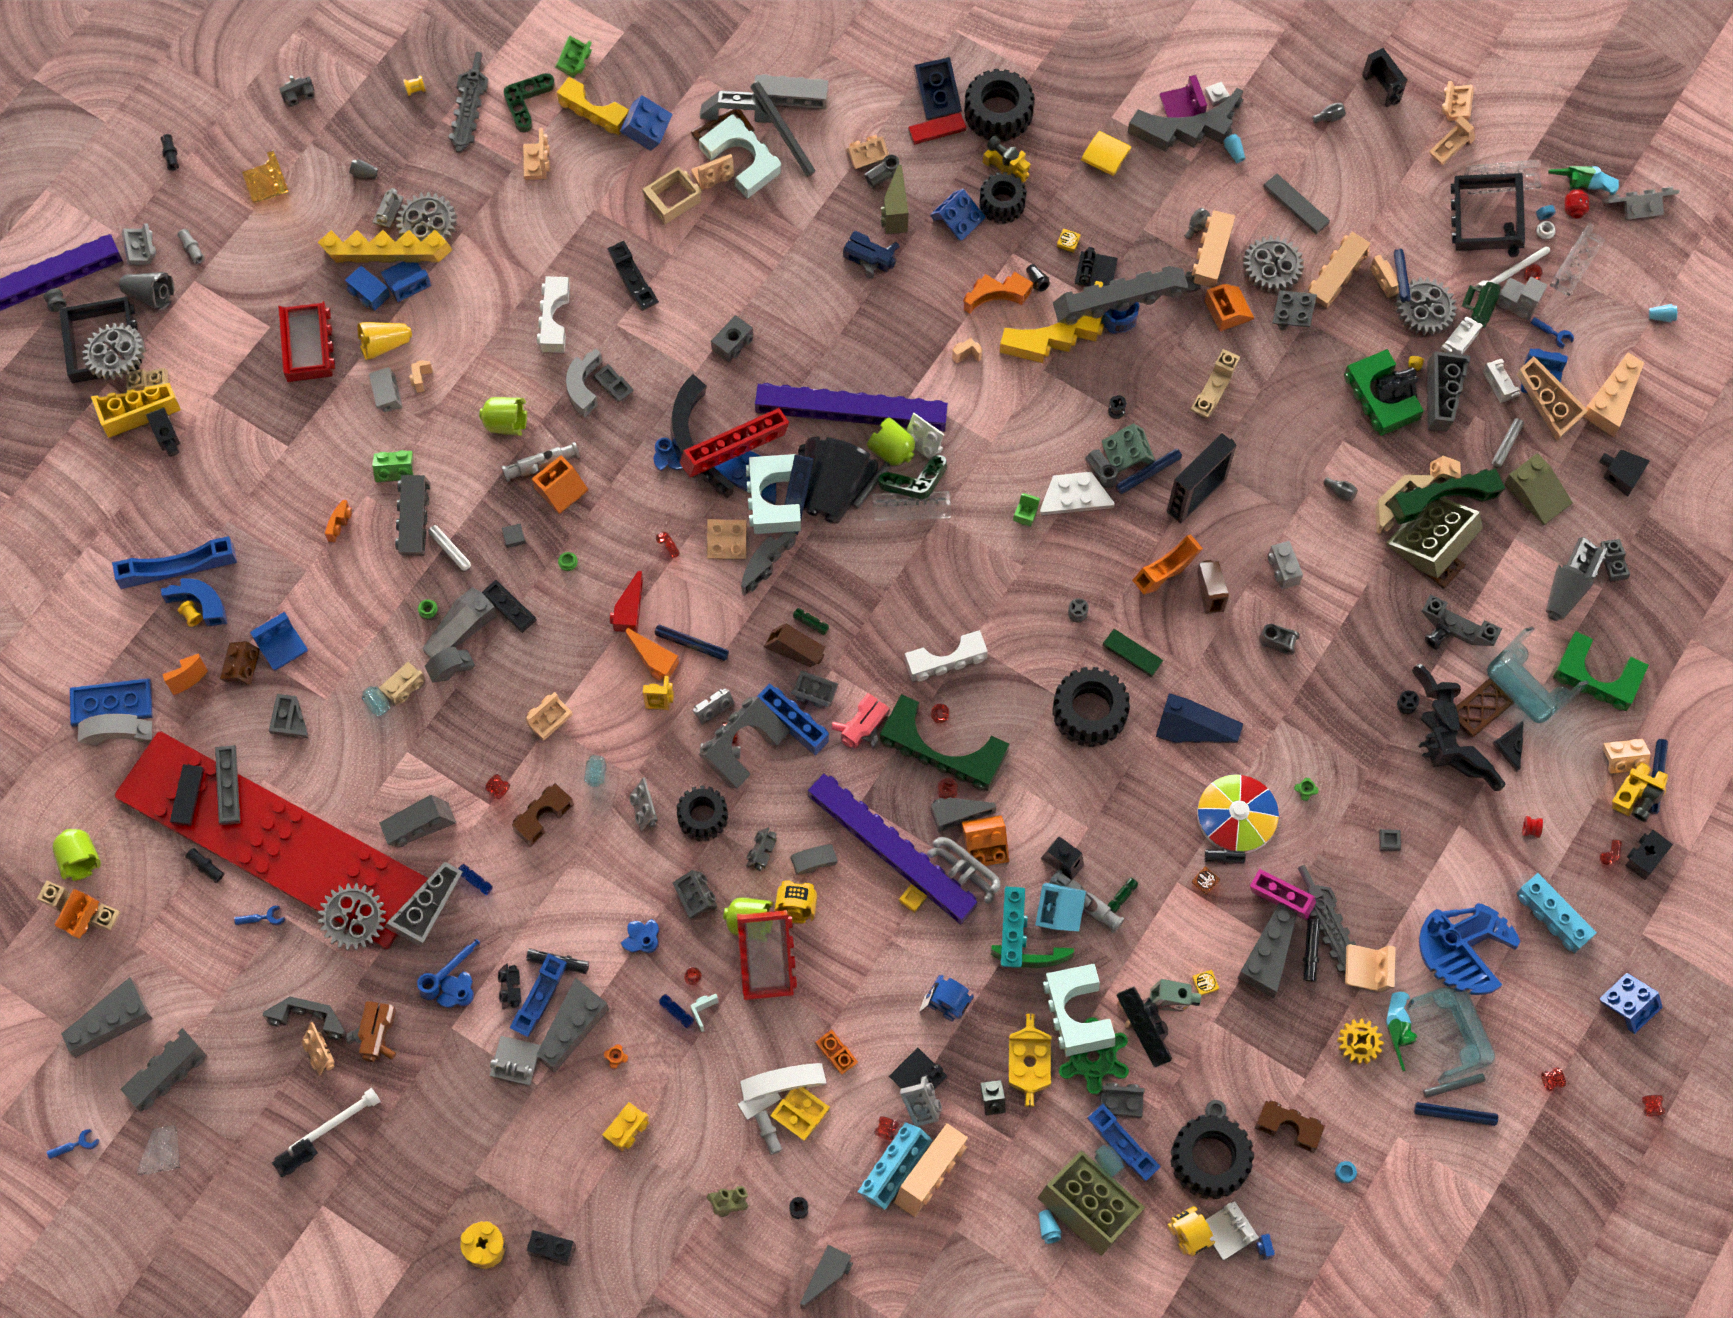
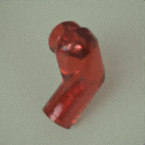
(665, 538)
(1612, 855)

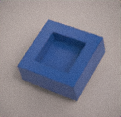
(1265, 1247)

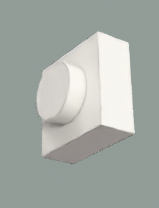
(1216, 93)

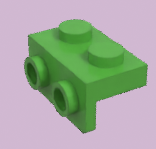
(573, 56)
(392, 465)

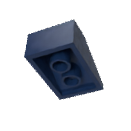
(937, 87)

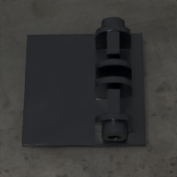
(1094, 268)
(914, 1068)

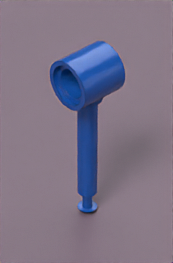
(429, 978)

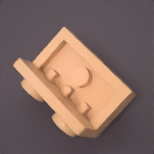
(1458, 101)
(1385, 276)
(548, 716)
(1626, 755)

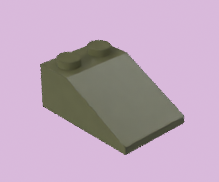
(895, 209)
(1538, 489)

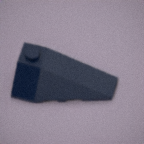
(1194, 722)

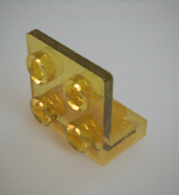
(265, 180)

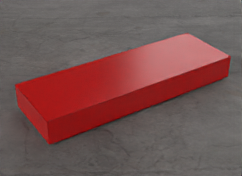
(937, 128)

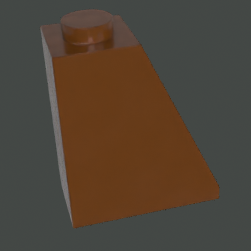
(1212, 587)
(795, 645)

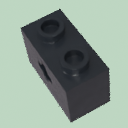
(1653, 844)
(551, 1248)

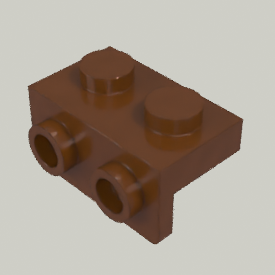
(240, 662)

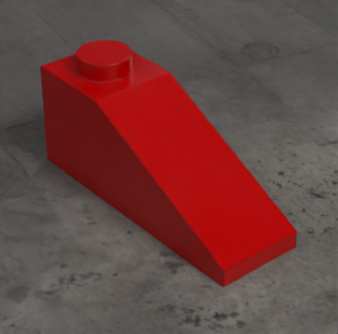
(628, 606)

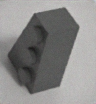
(417, 821)

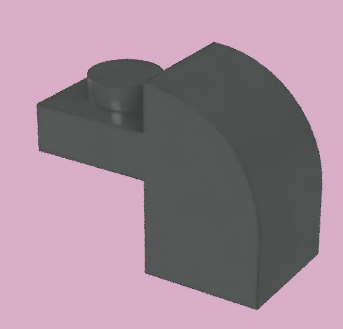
(447, 662)

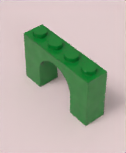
(1383, 416)
(1617, 693)

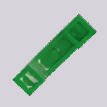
(1058, 956)

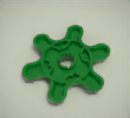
(1097, 1070)

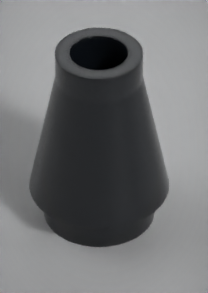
(1039, 279)

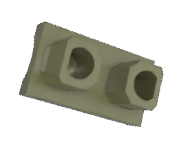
(728, 1200)

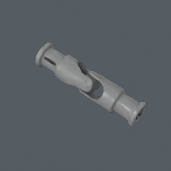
(527, 465)
(1103, 912)

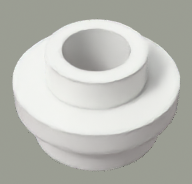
(1548, 226)

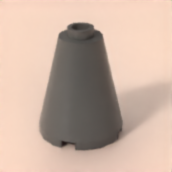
(149, 288)
(1566, 591)

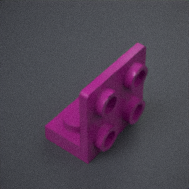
(1184, 101)

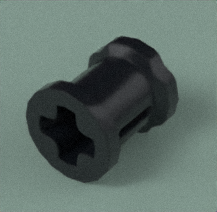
(1120, 411)
(1437, 636)
(799, 1214)

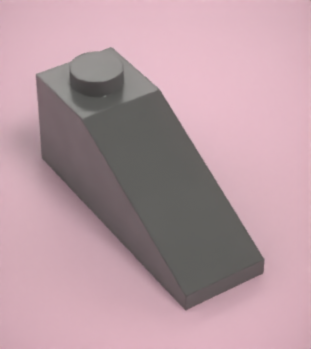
(954, 811)
(828, 1272)

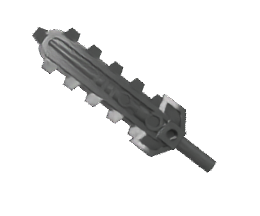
(472, 85)
(1330, 921)

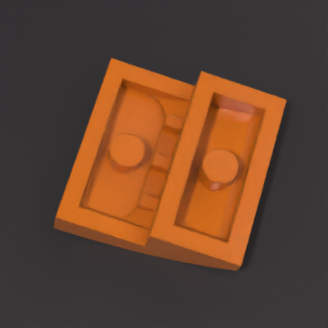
(190, 673)

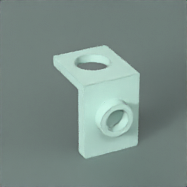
(702, 1003)

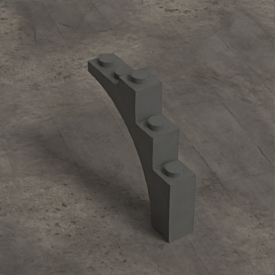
(1190, 130)

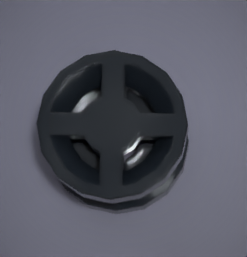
(1405, 698)

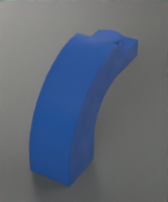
(200, 592)

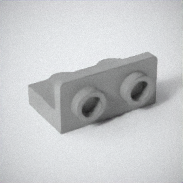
(922, 1103)

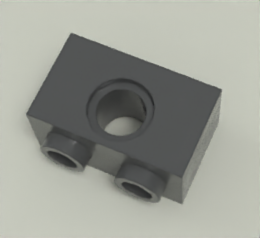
(736, 329)

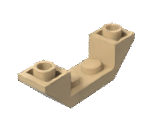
(1216, 385)
(1384, 515)
(57, 896)

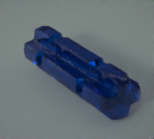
(476, 880)
(676, 1011)

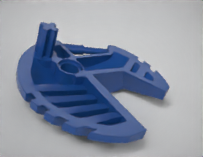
(1458, 960)

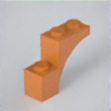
(987, 289)
(1170, 565)

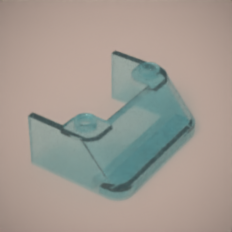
(1523, 688)
(1478, 1051)

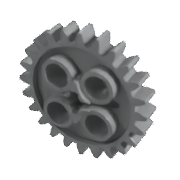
(419, 208)
(1257, 268)
(1427, 306)
(122, 341)
(369, 923)

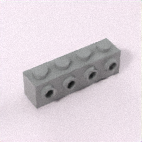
(795, 91)

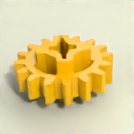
(1364, 1048)

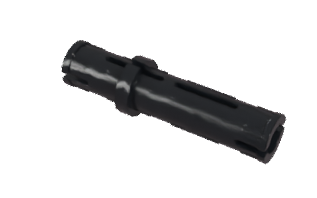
(1311, 954)
(572, 964)

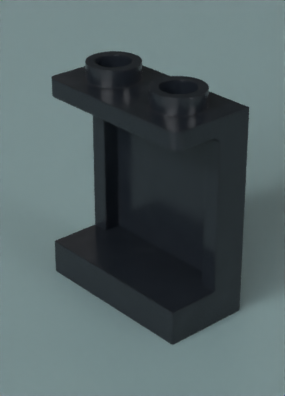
(1387, 73)

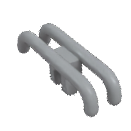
(966, 866)

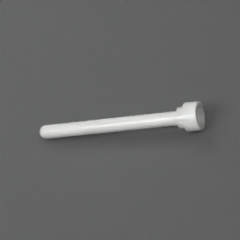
(1516, 268)
(370, 1098)

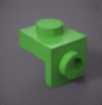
(1026, 509)

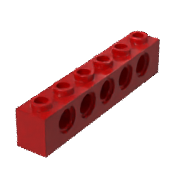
(734, 442)

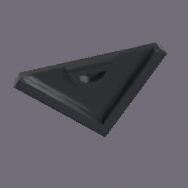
(1511, 745)

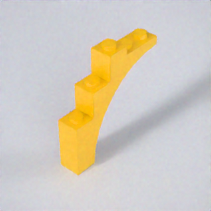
(1036, 343)

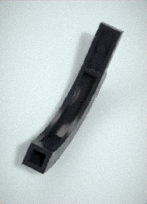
(686, 399)

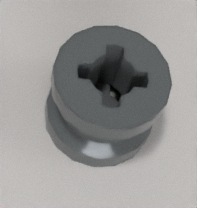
(54, 300)
(1078, 605)

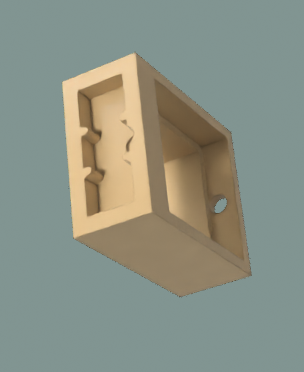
(677, 175)

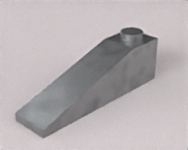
(463, 619)

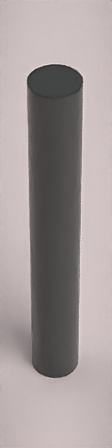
(870, 486)
(1454, 1085)

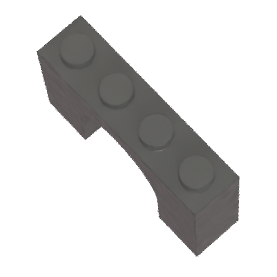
(719, 752)

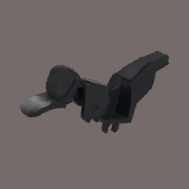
(1445, 726)

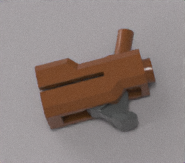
(372, 1031)

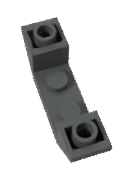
(733, 100)
(1458, 626)
(280, 1013)

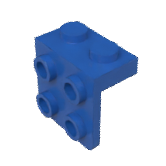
(1553, 362)

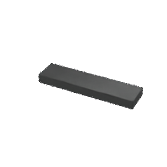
(1296, 203)
(227, 785)

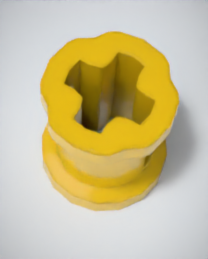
(414, 85)
(190, 613)

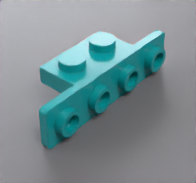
(1013, 925)

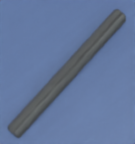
(782, 128)

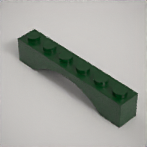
(1480, 486)

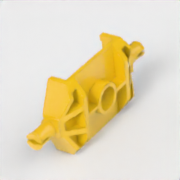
(1034, 1044)

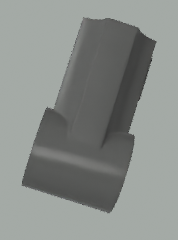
(882, 171)
(1102, 467)

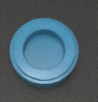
(1545, 212)
(1345, 1172)

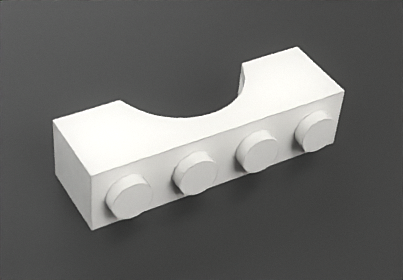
(556, 293)
(923, 664)

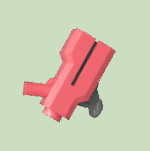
(864, 724)

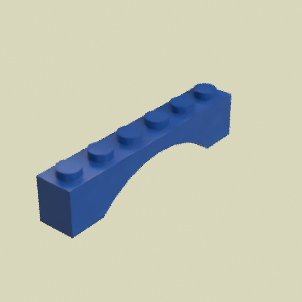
(141, 571)

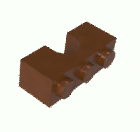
(552, 800)
(1307, 1130)

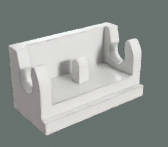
(1462, 337)
(1500, 381)

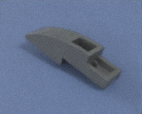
(760, 564)

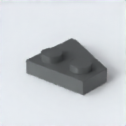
(287, 717)

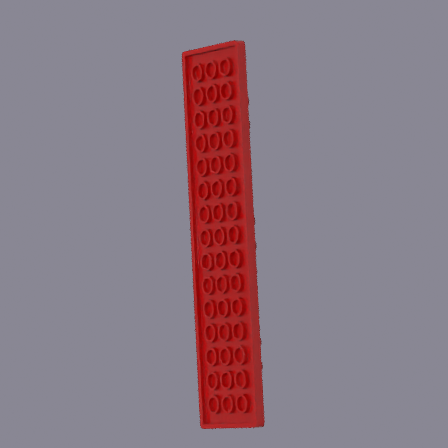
(274, 837)

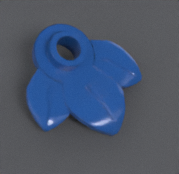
(667, 456)
(639, 935)
(454, 988)

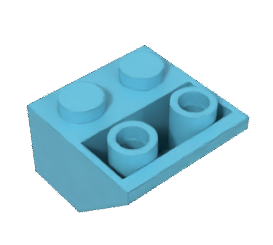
(1060, 907)

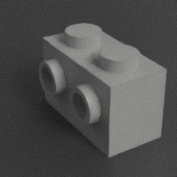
(1285, 565)

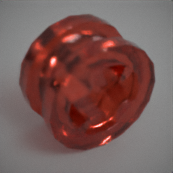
(1533, 267)
(944, 708)

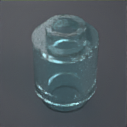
(375, 700)
(595, 771)
(1109, 1160)

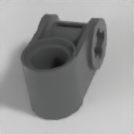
(1280, 639)

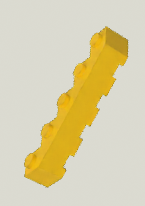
(384, 248)

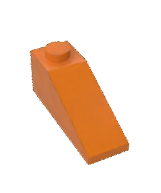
(657, 659)

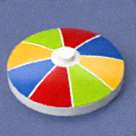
(1237, 813)

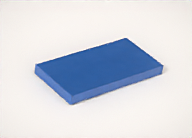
(122, 697)

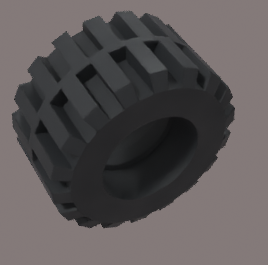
(1005, 185)
(697, 798)

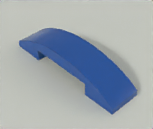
(539, 996)
(1125, 1146)

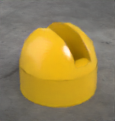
(1416, 362)

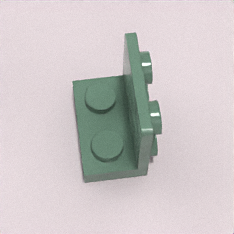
(1128, 447)

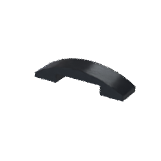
(631, 276)

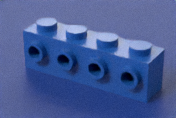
(800, 724)

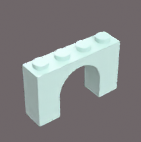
(734, 134)
(769, 517)
(1076, 1036)

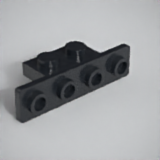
(1147, 1025)

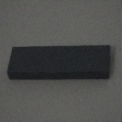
(509, 606)
(187, 795)

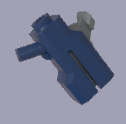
(869, 254)

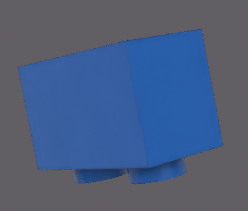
(367, 288)

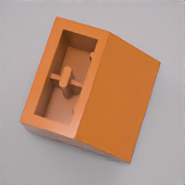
(1227, 306)
(559, 484)
(986, 840)

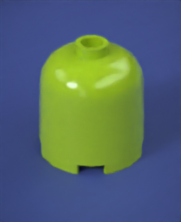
(504, 415)
(892, 443)
(75, 854)
(744, 906)

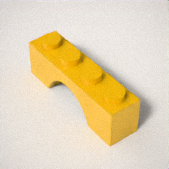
(610, 117)

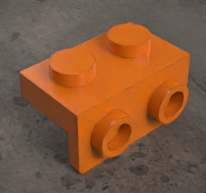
(77, 913)

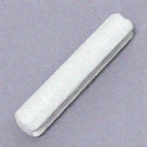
(449, 548)

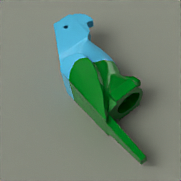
(1589, 178)
(1399, 1024)

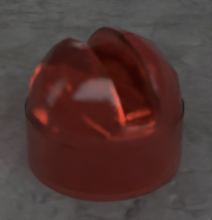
(690, 973)

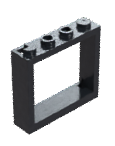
(1488, 181)
(87, 311)
(1201, 478)

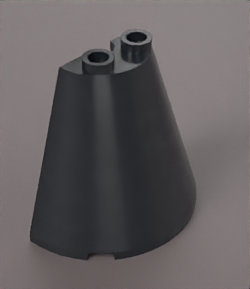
(836, 476)

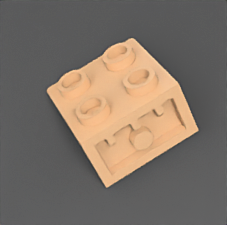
(536, 158)
(714, 172)
(1370, 967)

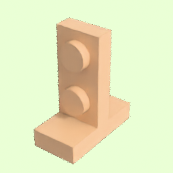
(1453, 141)

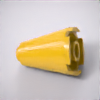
(381, 337)

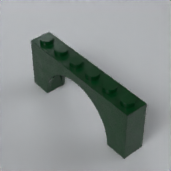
(976, 768)

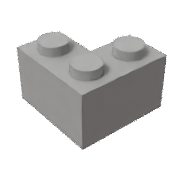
(1522, 298)

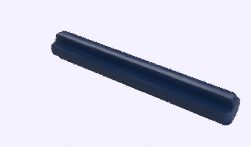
(1402, 277)
(1148, 471)
(691, 642)
(1659, 765)
(1456, 1113)

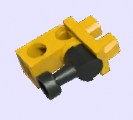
(1006, 159)
(1641, 786)

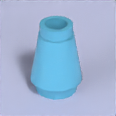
(1234, 147)
(1663, 313)
(1049, 1228)

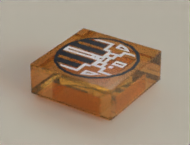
(1205, 880)

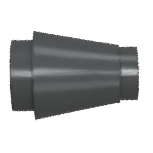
(362, 169)

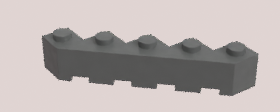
(1120, 294)

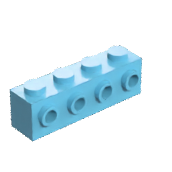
(1555, 913)
(895, 1165)

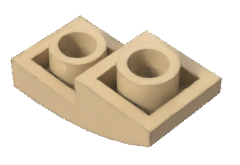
(140, 378)

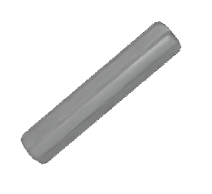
(1507, 442)

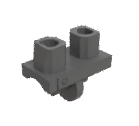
(297, 88)

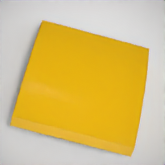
(1106, 153)
(800, 1112)

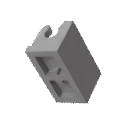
(385, 390)

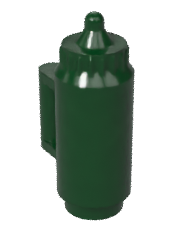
(1485, 303)

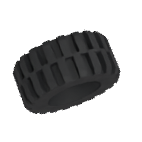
(1003, 85)
(1091, 730)
(1224, 1131)

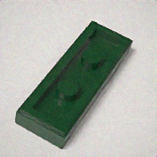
(1132, 652)

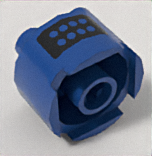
(1120, 321)
(949, 998)

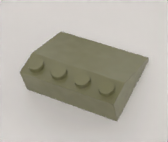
(1436, 535)
(1090, 1202)

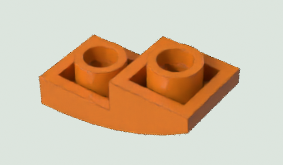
(339, 517)
(836, 1052)

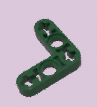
(521, 95)
(918, 488)

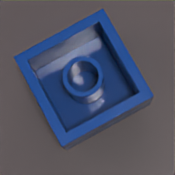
(646, 122)

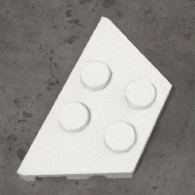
(1075, 494)

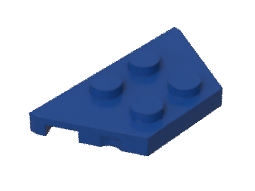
(735, 472)

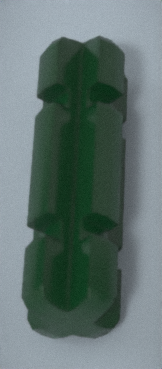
(811, 621)
(1123, 895)

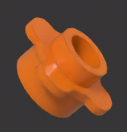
(616, 1050)

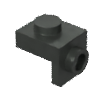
(993, 1097)

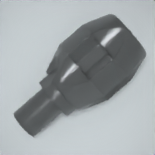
(1331, 113)
(1197, 222)
(1342, 489)

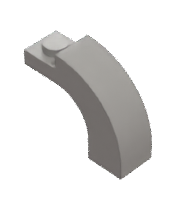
(579, 395)
(113, 726)

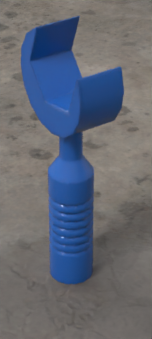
(1549, 330)
(256, 918)
(70, 1146)

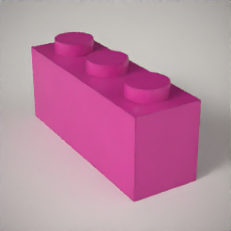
(1281, 892)

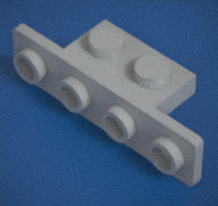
(1644, 204)

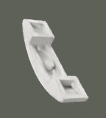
(783, 1080)

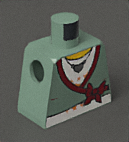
(1173, 995)

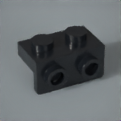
(1394, 391)

